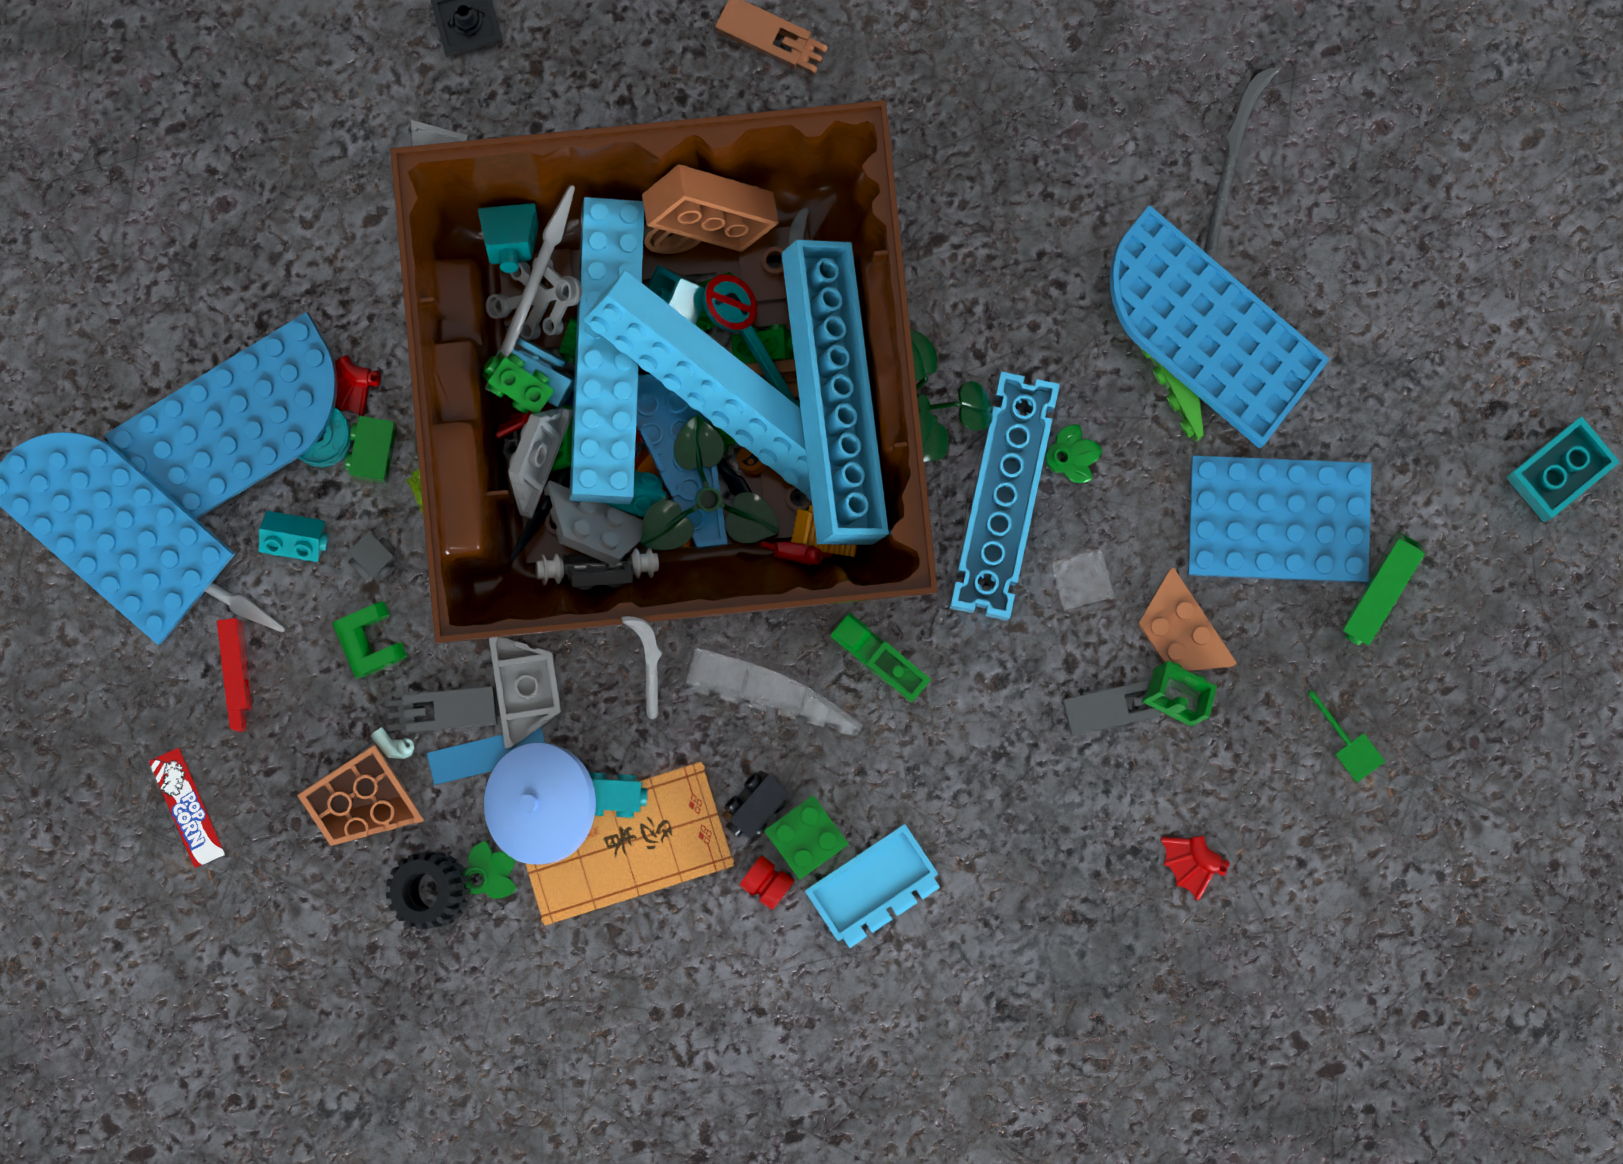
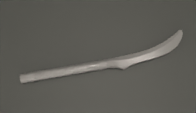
(652, 655)

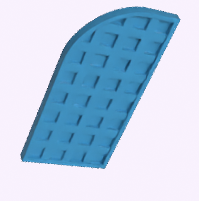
(1209, 328)
(236, 419)
(112, 527)

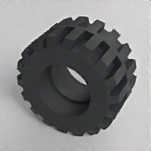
(405, 890)

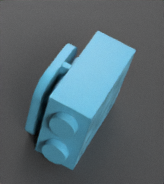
(546, 361)

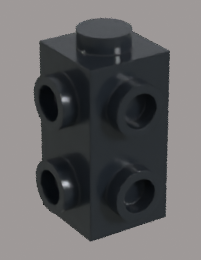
(754, 805)

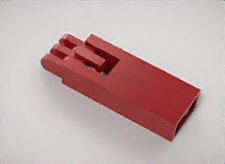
(234, 672)

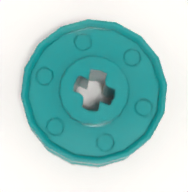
(333, 446)

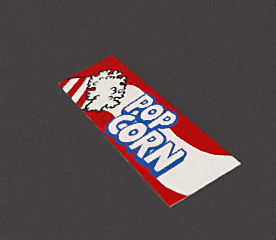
(186, 807)

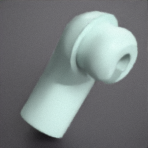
(392, 747)

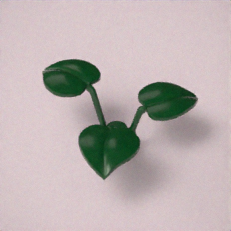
(973, 402)
(665, 523)

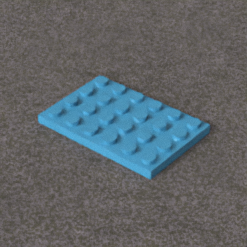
(1279, 519)

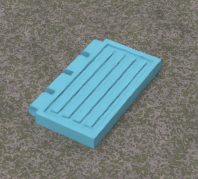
(871, 884)

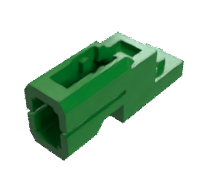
(880, 657)

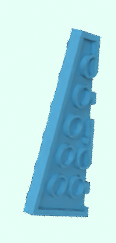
(658, 421)

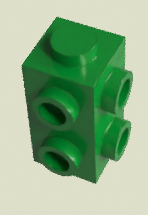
(776, 342)
(509, 377)

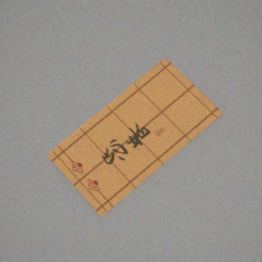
(628, 857)

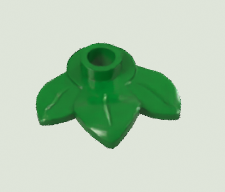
(1078, 454)
(493, 869)

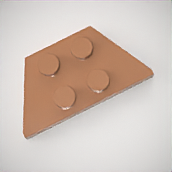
(1181, 629)

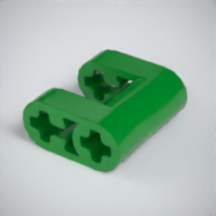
(356, 644)

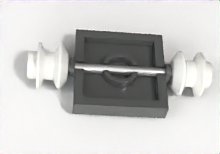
(587, 571)

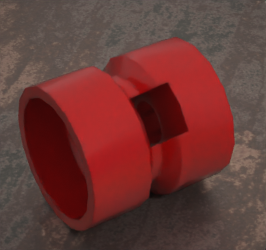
(766, 882)

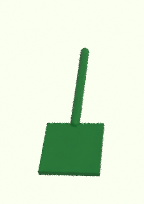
(1358, 755)

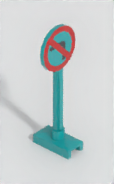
(734, 309)

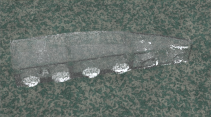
(764, 689)

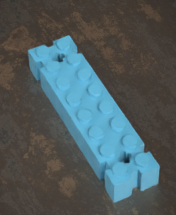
(1004, 496)

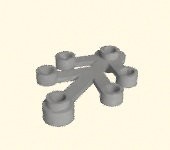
(566, 292)

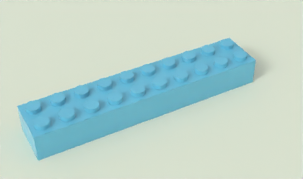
(603, 375)
(703, 375)
(834, 393)

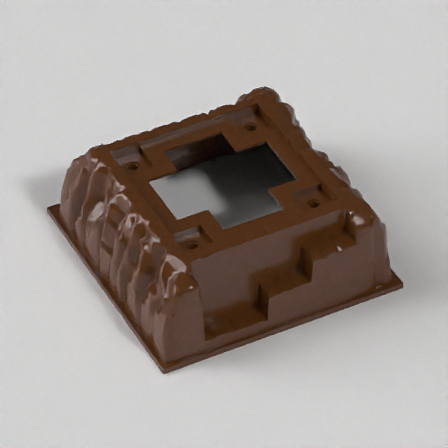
(808, 157)

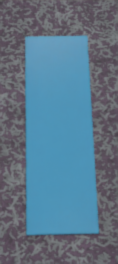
(472, 757)

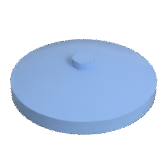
(539, 803)

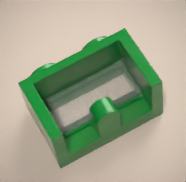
(1180, 693)

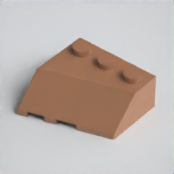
(360, 799)

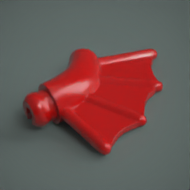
(354, 385)
(517, 421)
(797, 552)
(1193, 863)

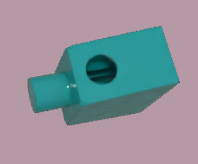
(509, 234)

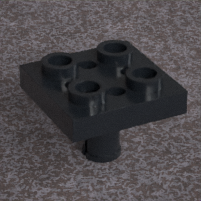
(465, 15)

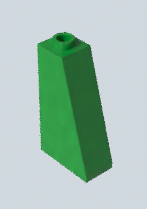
(1383, 588)

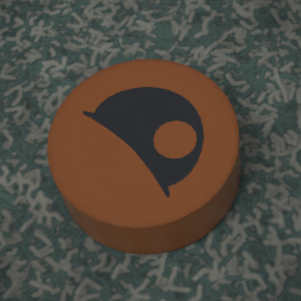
(749, 462)

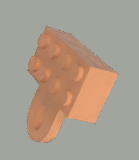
(705, 209)

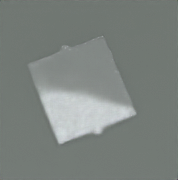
(1082, 579)

